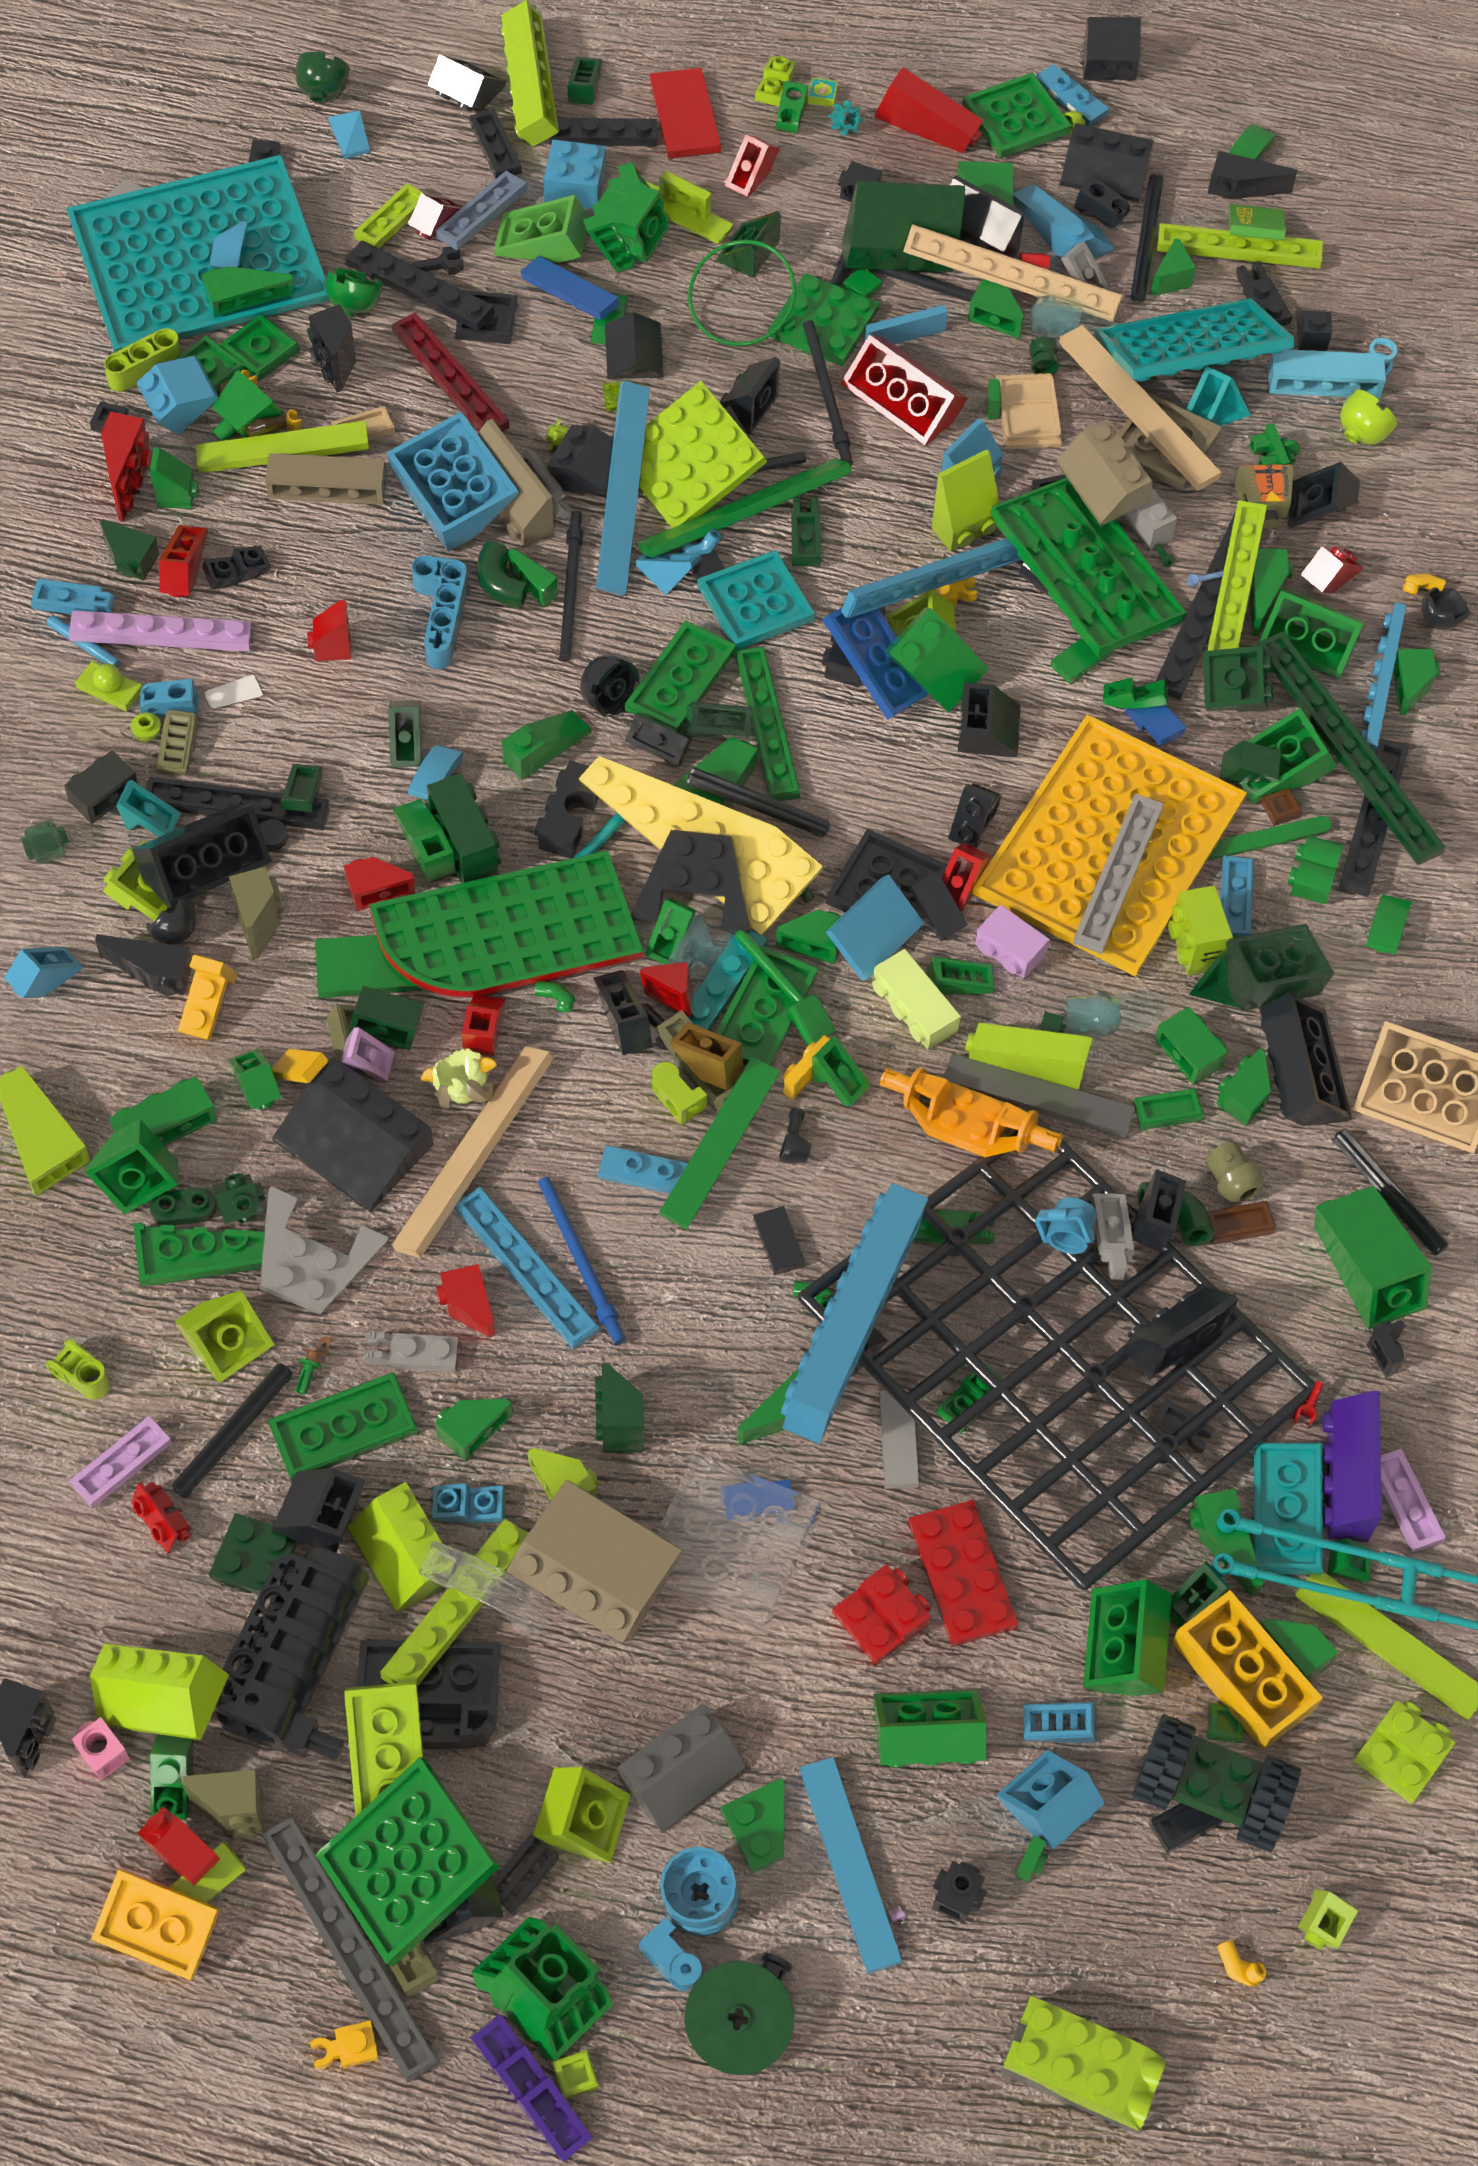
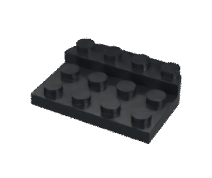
(455, 1696)

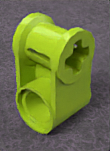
(75, 1366)

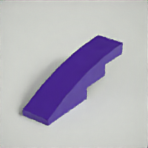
(531, 2087)

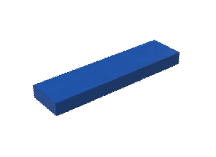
(570, 288)

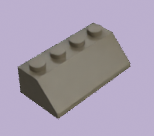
(531, 511)

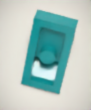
(146, 809)

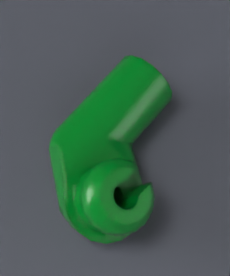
(557, 992)

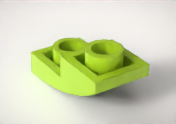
(775, 73)
(216, 1879)

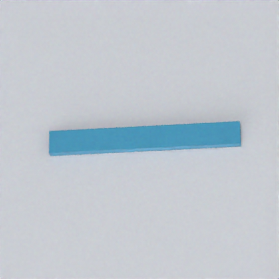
(622, 488)
(929, 577)

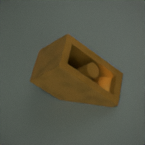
(709, 1055)

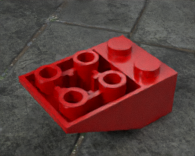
(126, 458)

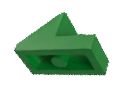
(669, 930)
(837, 1068)

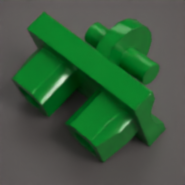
(1278, 450)

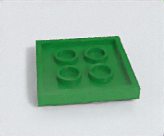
(1017, 115)
(837, 316)

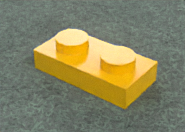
(799, 1075)

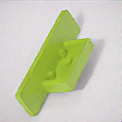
(691, 207)

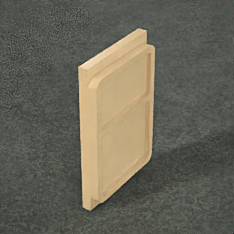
(1029, 411)

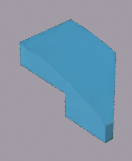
(228, 247)

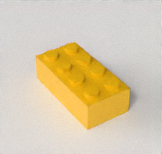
(1246, 1670)

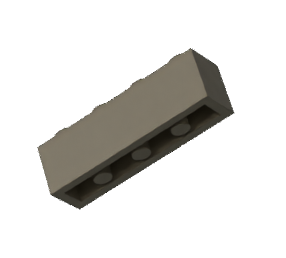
(326, 478)

